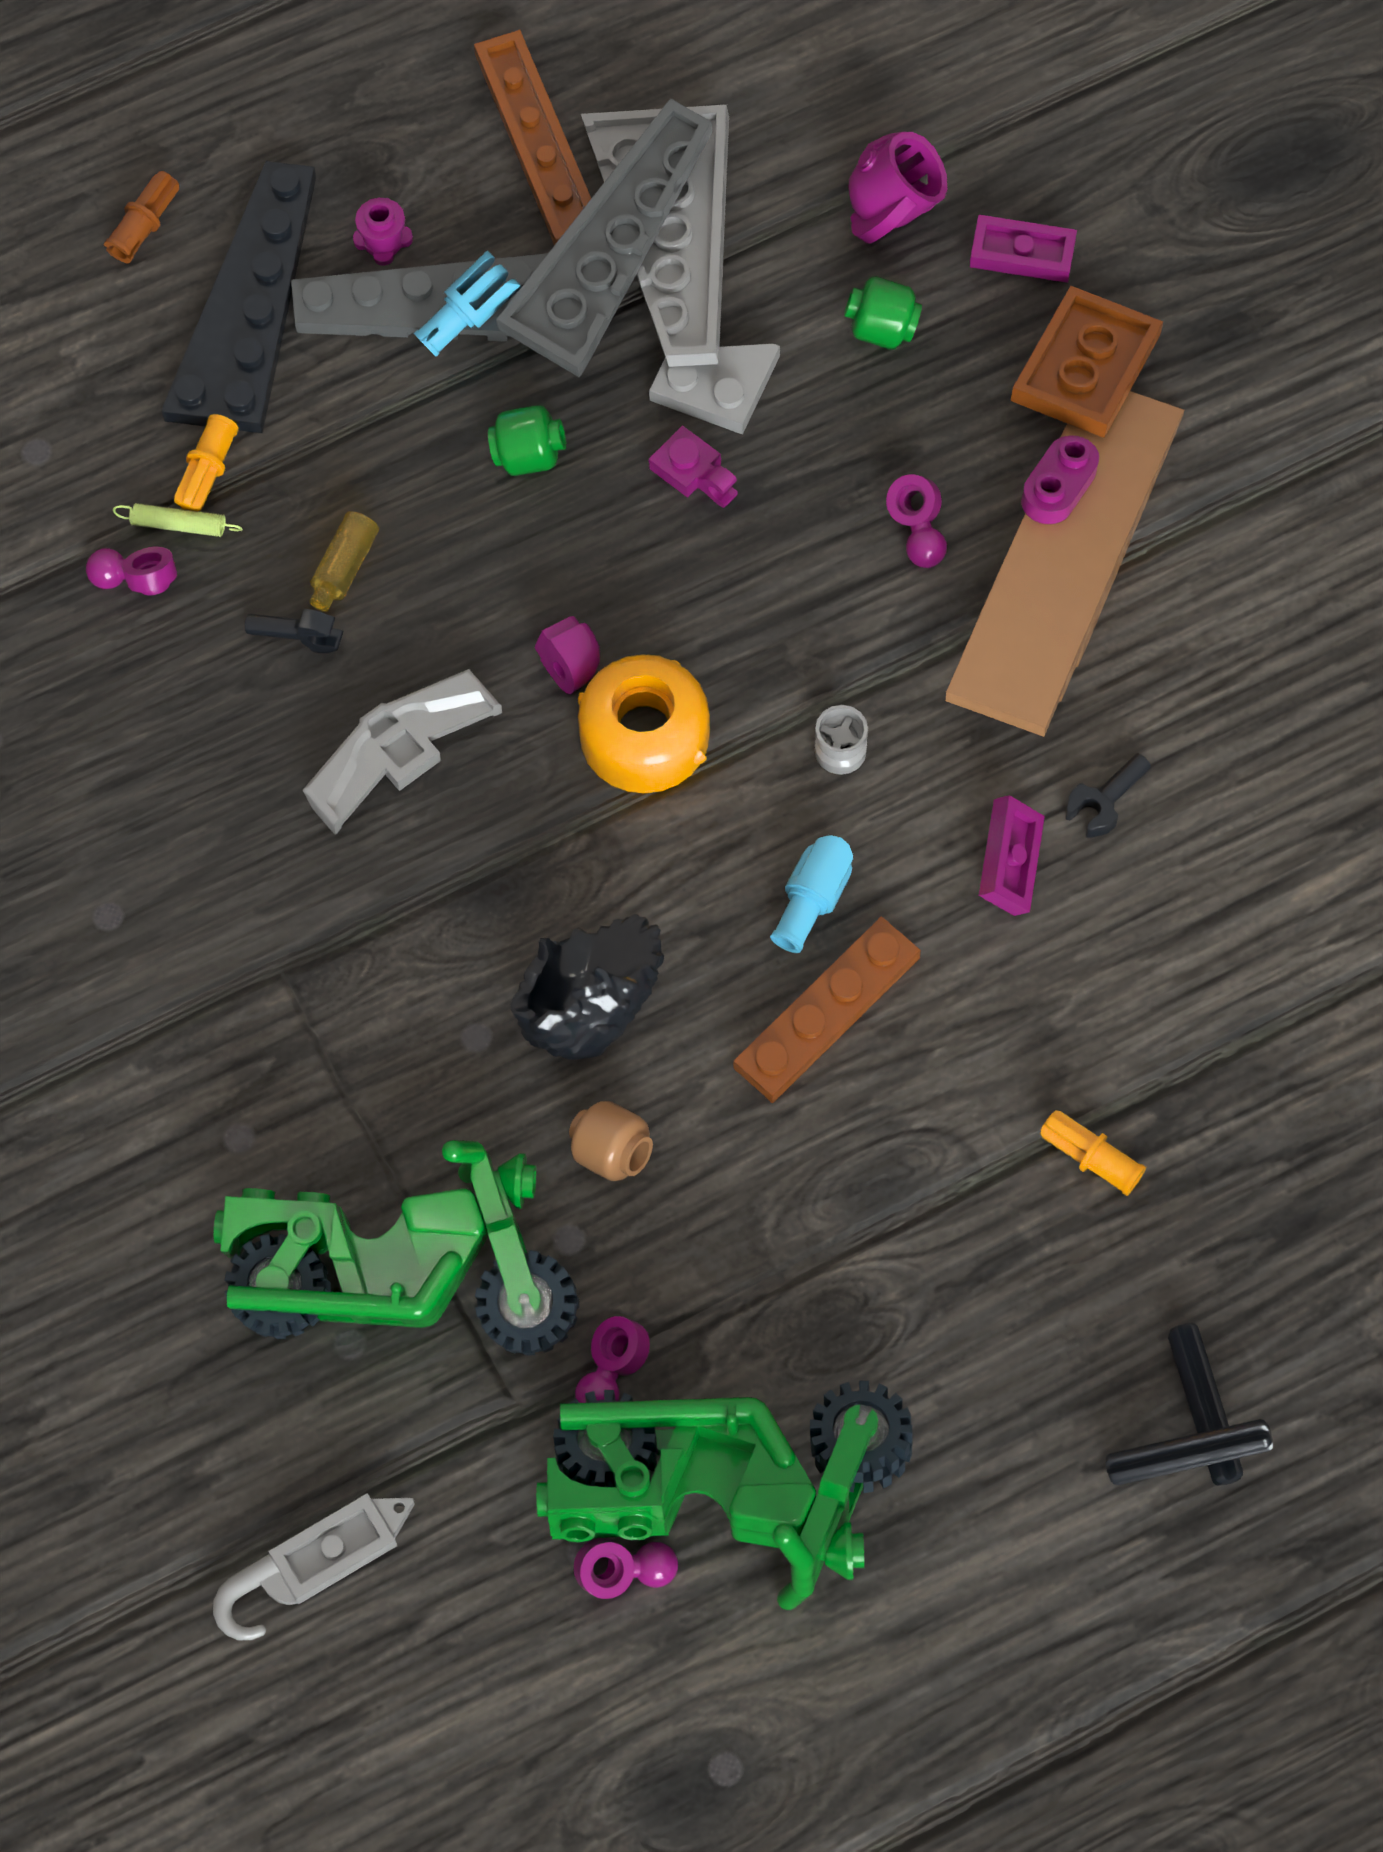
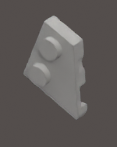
(721, 391)

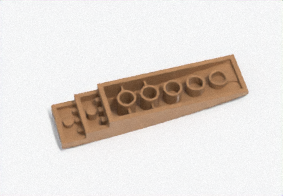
(1061, 577)

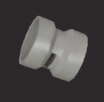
(841, 727)

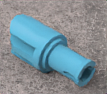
(462, 308)
(813, 890)

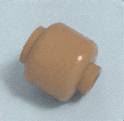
(610, 1141)

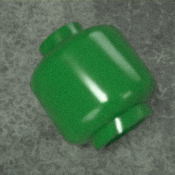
(883, 312)
(526, 440)

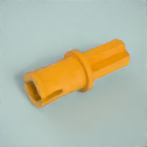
(205, 462)
(1092, 1152)

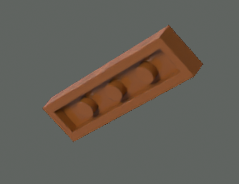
(826, 1009)

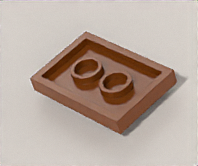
(1086, 361)

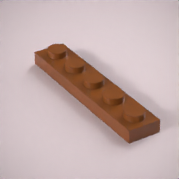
(533, 130)

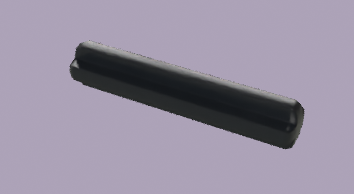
(1202, 1393)
(1189, 1452)

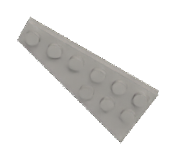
(686, 259)

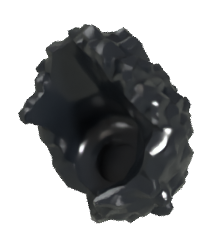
(588, 987)

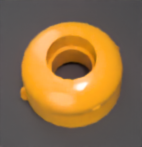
(650, 758)

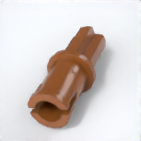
(141, 217)

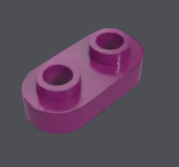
(1062, 475)

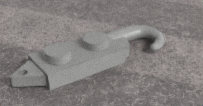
(314, 1558)

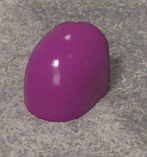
(569, 653)

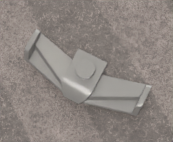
(396, 743)

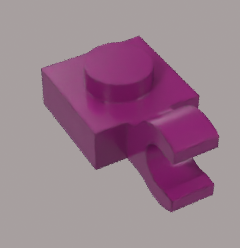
(692, 464)

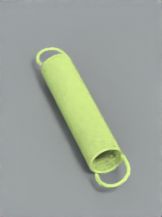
(177, 519)

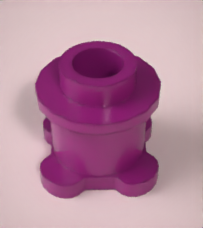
(381, 229)

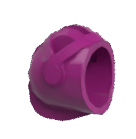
(893, 195)

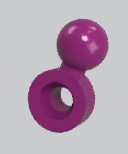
(925, 545)
(145, 570)
(608, 1354)
(653, 1565)

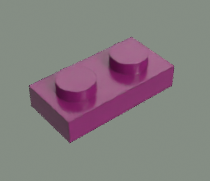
(1023, 248)
(1011, 855)

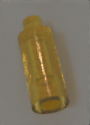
(342, 559)

